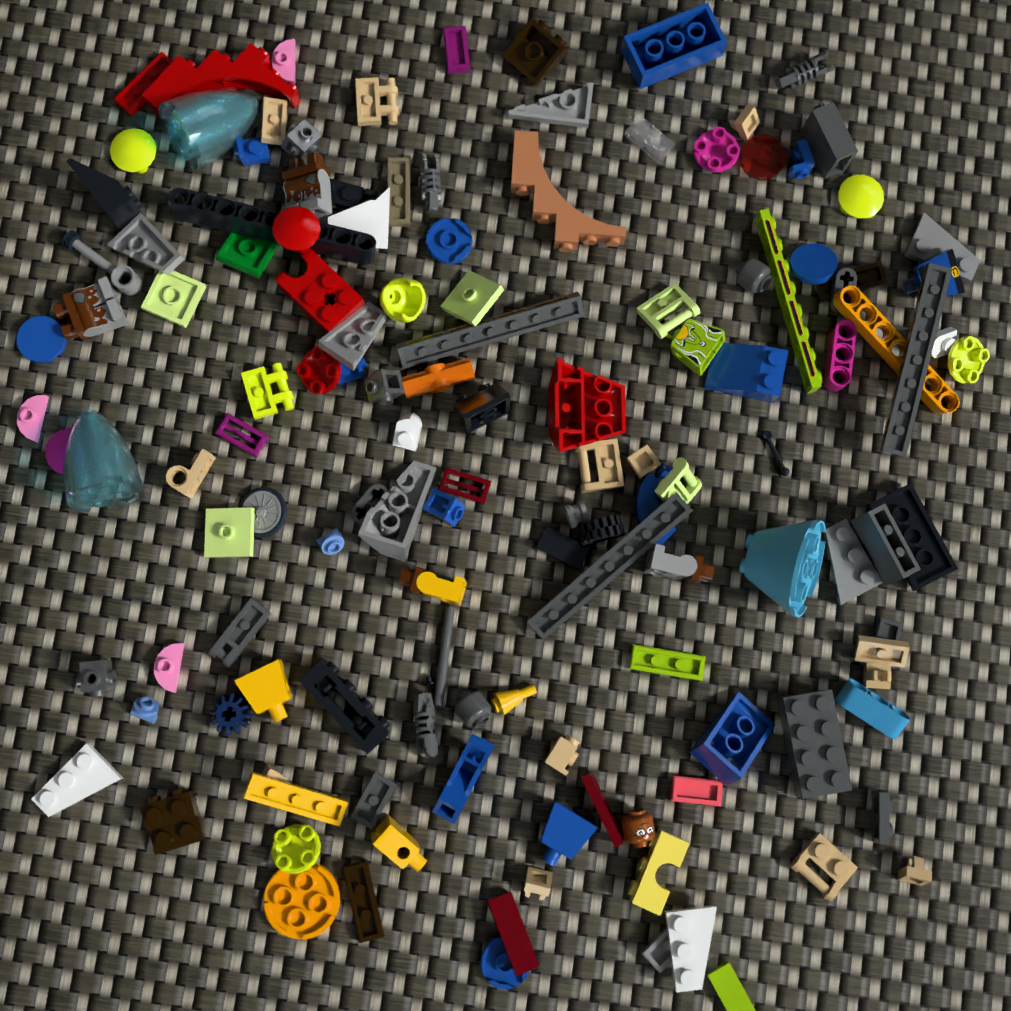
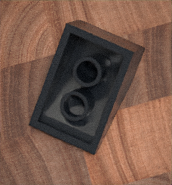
(115, 200)
(482, 407)

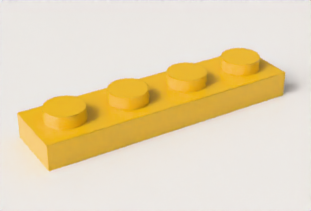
(295, 799)

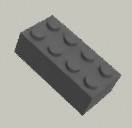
(814, 744)

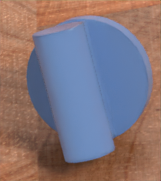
(331, 542)
(145, 709)

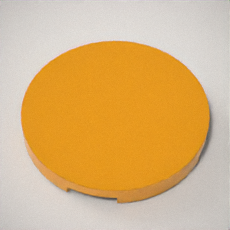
(302, 902)

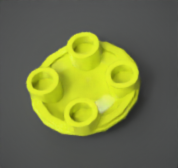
(133, 150)
(860, 196)
(967, 359)
(295, 848)

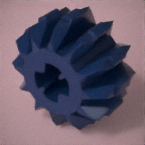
(226, 705)

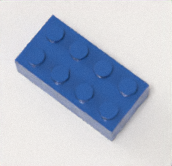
(673, 45)

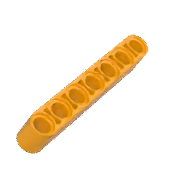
(883, 346)

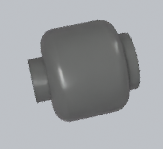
(753, 275)
(473, 709)

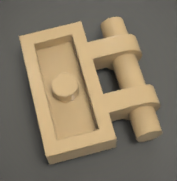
(368, 101)

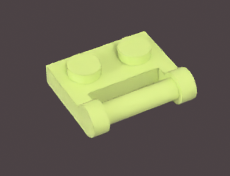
(665, 304)
(672, 484)

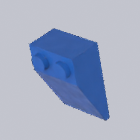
(747, 371)
(733, 739)

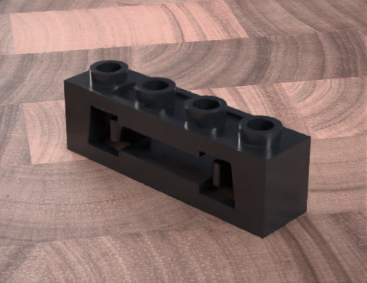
(374, 735)

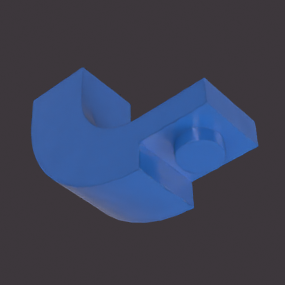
(647, 500)
(463, 778)

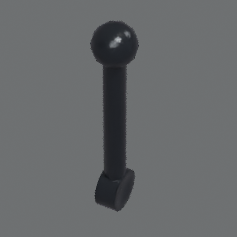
(766, 435)

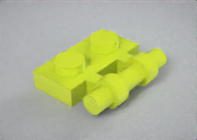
(260, 393)

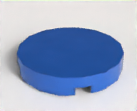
(449, 241)
(813, 263)
(41, 339)
(497, 967)

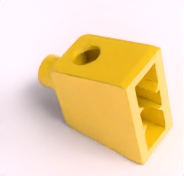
(267, 689)
(390, 837)

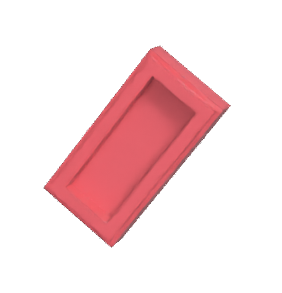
(696, 790)

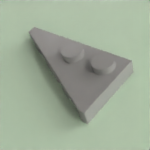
(566, 109)

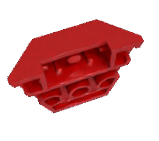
(583, 407)

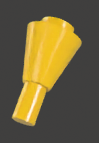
(507, 700)

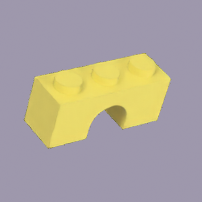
(646, 891)

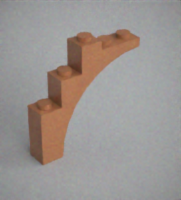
(550, 206)

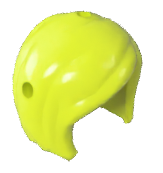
(403, 299)

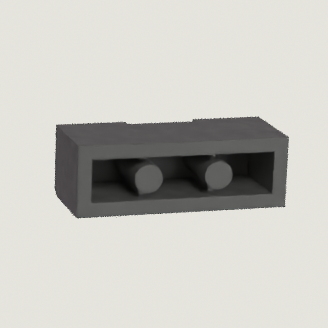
(885, 545)

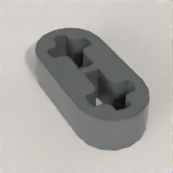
(837, 285)
(366, 500)

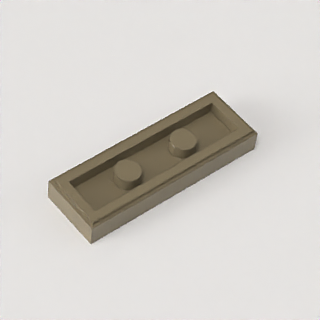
(400, 191)

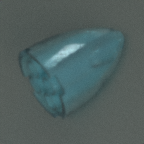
(207, 123)
(98, 465)

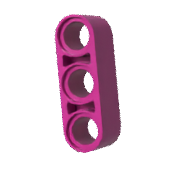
(846, 347)

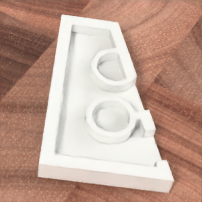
(77, 779)
(689, 944)

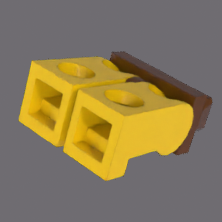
(433, 587)

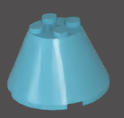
(786, 563)

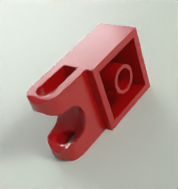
(317, 288)

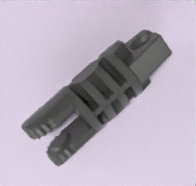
(804, 72)
(430, 183)
(425, 725)

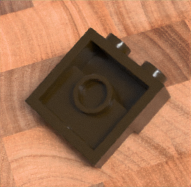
(536, 51)
(173, 820)

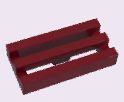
(445, 480)

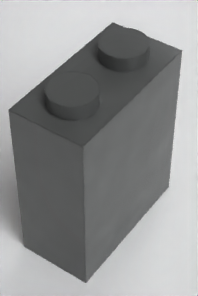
(829, 140)

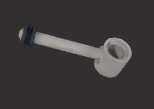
(73, 242)

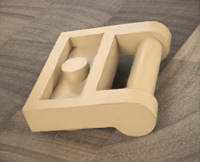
(607, 465)
(829, 860)

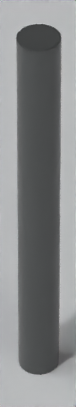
(443, 656)

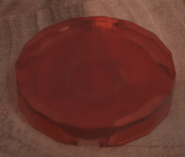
(762, 157)

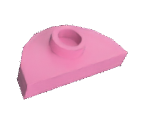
(285, 60)
(31, 417)
(168, 666)

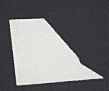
(368, 217)

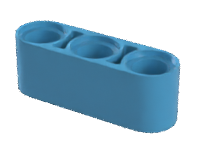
(872, 708)

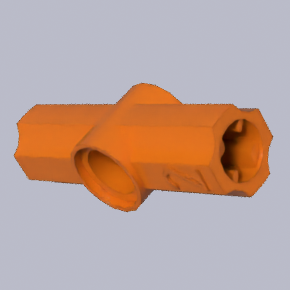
(438, 378)

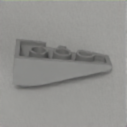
(395, 517)

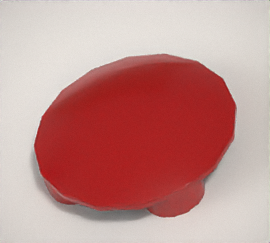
(296, 229)
(319, 371)

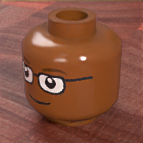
(637, 827)

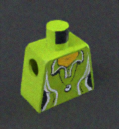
(696, 344)

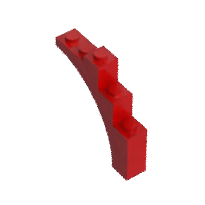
(218, 71)

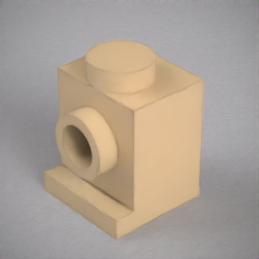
(562, 754)

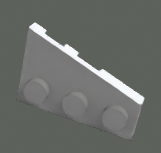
(932, 239)
(146, 245)
(354, 335)
(850, 564)

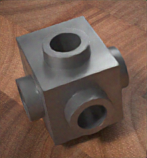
(301, 140)
(384, 386)
(96, 677)

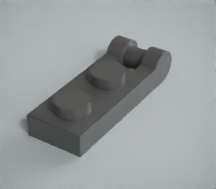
(240, 632)

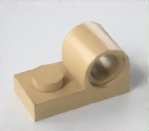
(200, 466)

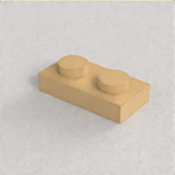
(274, 121)
(881, 651)

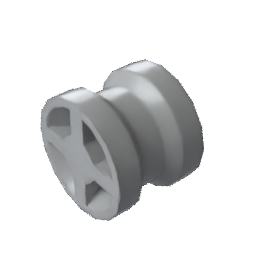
(576, 514)

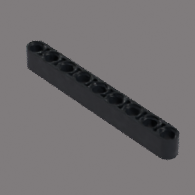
(258, 223)

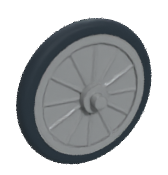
(269, 510)

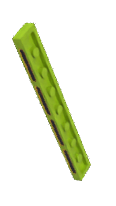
(790, 308)

